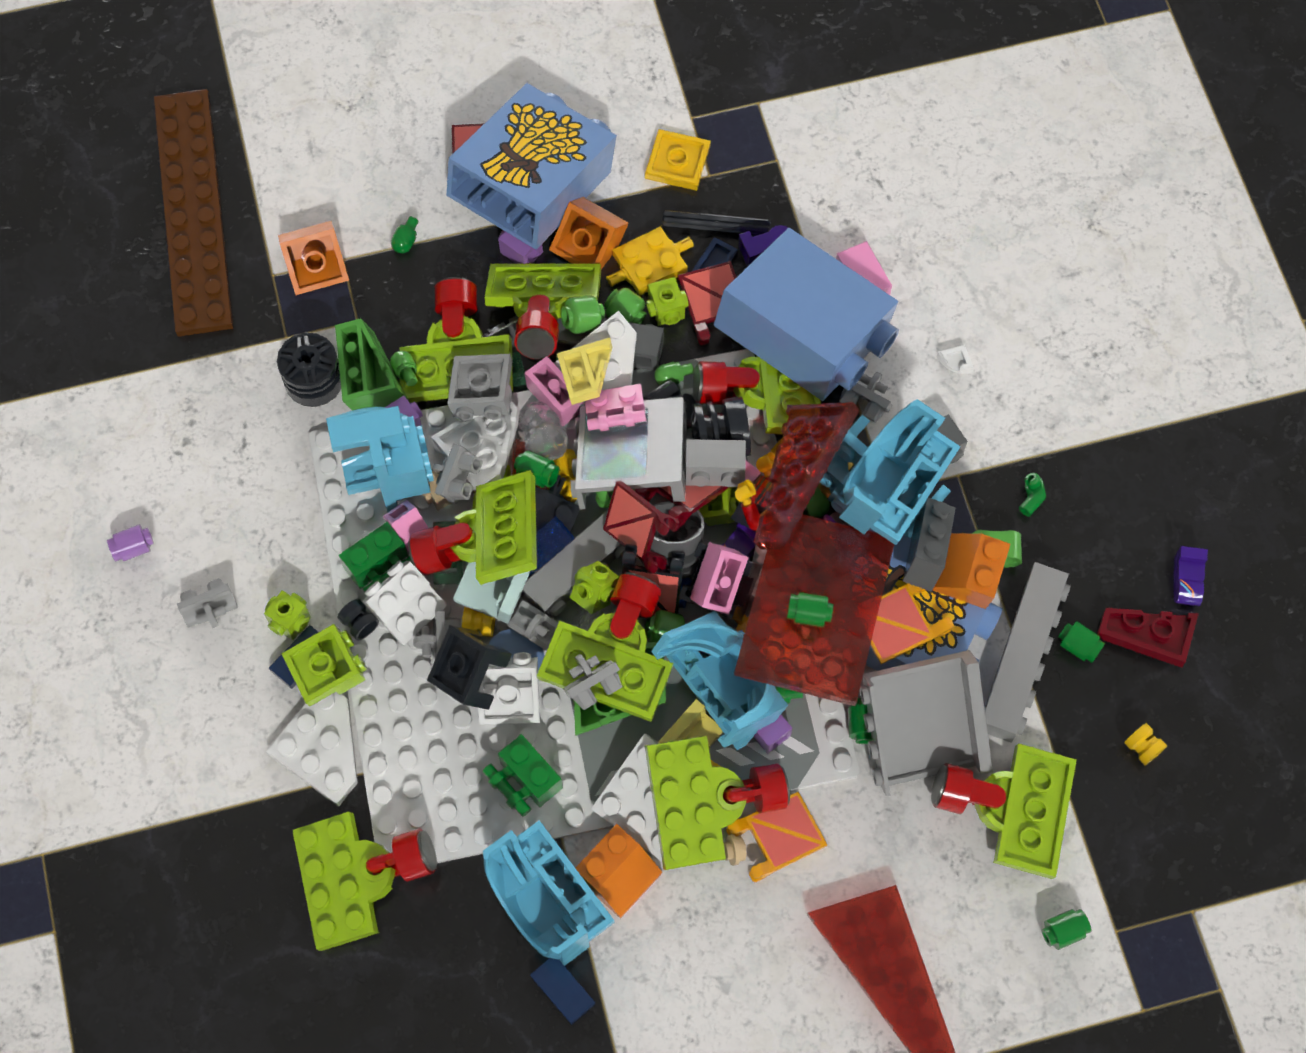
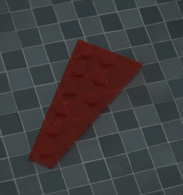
(799, 464)
(884, 959)

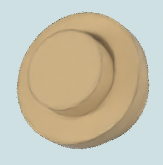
(734, 849)

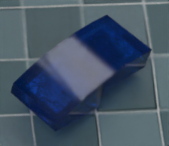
(550, 541)

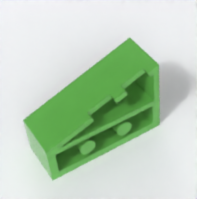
(364, 368)

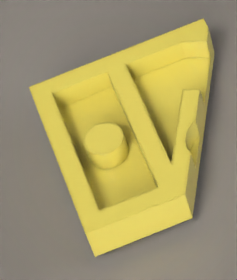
(585, 369)

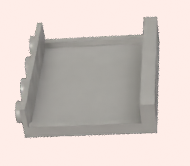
(925, 718)

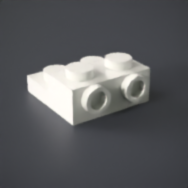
(403, 601)
(514, 692)

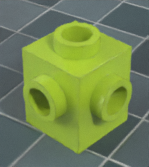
(666, 302)
(594, 586)
(284, 621)

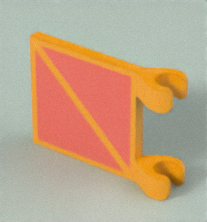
(902, 625)
(781, 836)

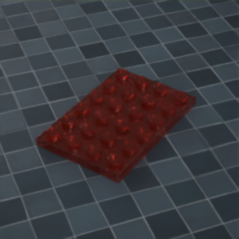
(810, 659)

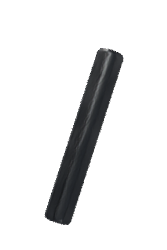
(715, 222)

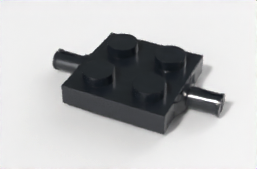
(551, 504)

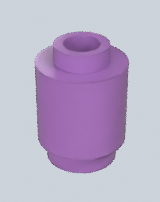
(130, 543)

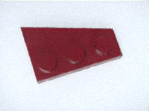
(1154, 635)

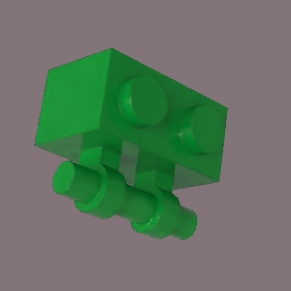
(374, 556)
(529, 771)

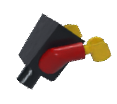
(752, 494)

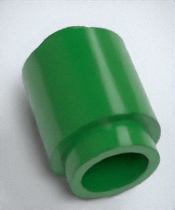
(542, 468)
(810, 609)
(1081, 641)
(856, 723)
(1066, 928)

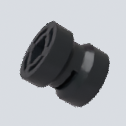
(358, 619)

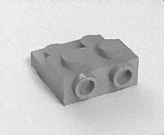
(480, 386)

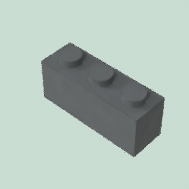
(929, 544)

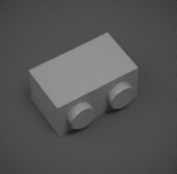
(715, 462)

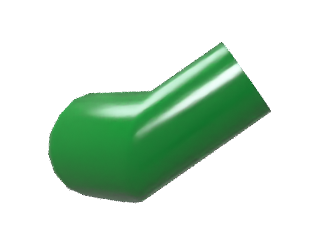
(1035, 494)

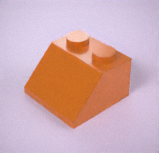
(587, 233)
(313, 257)
(973, 568)
(618, 871)

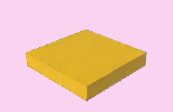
(677, 159)

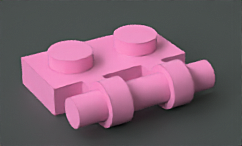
(616, 408)

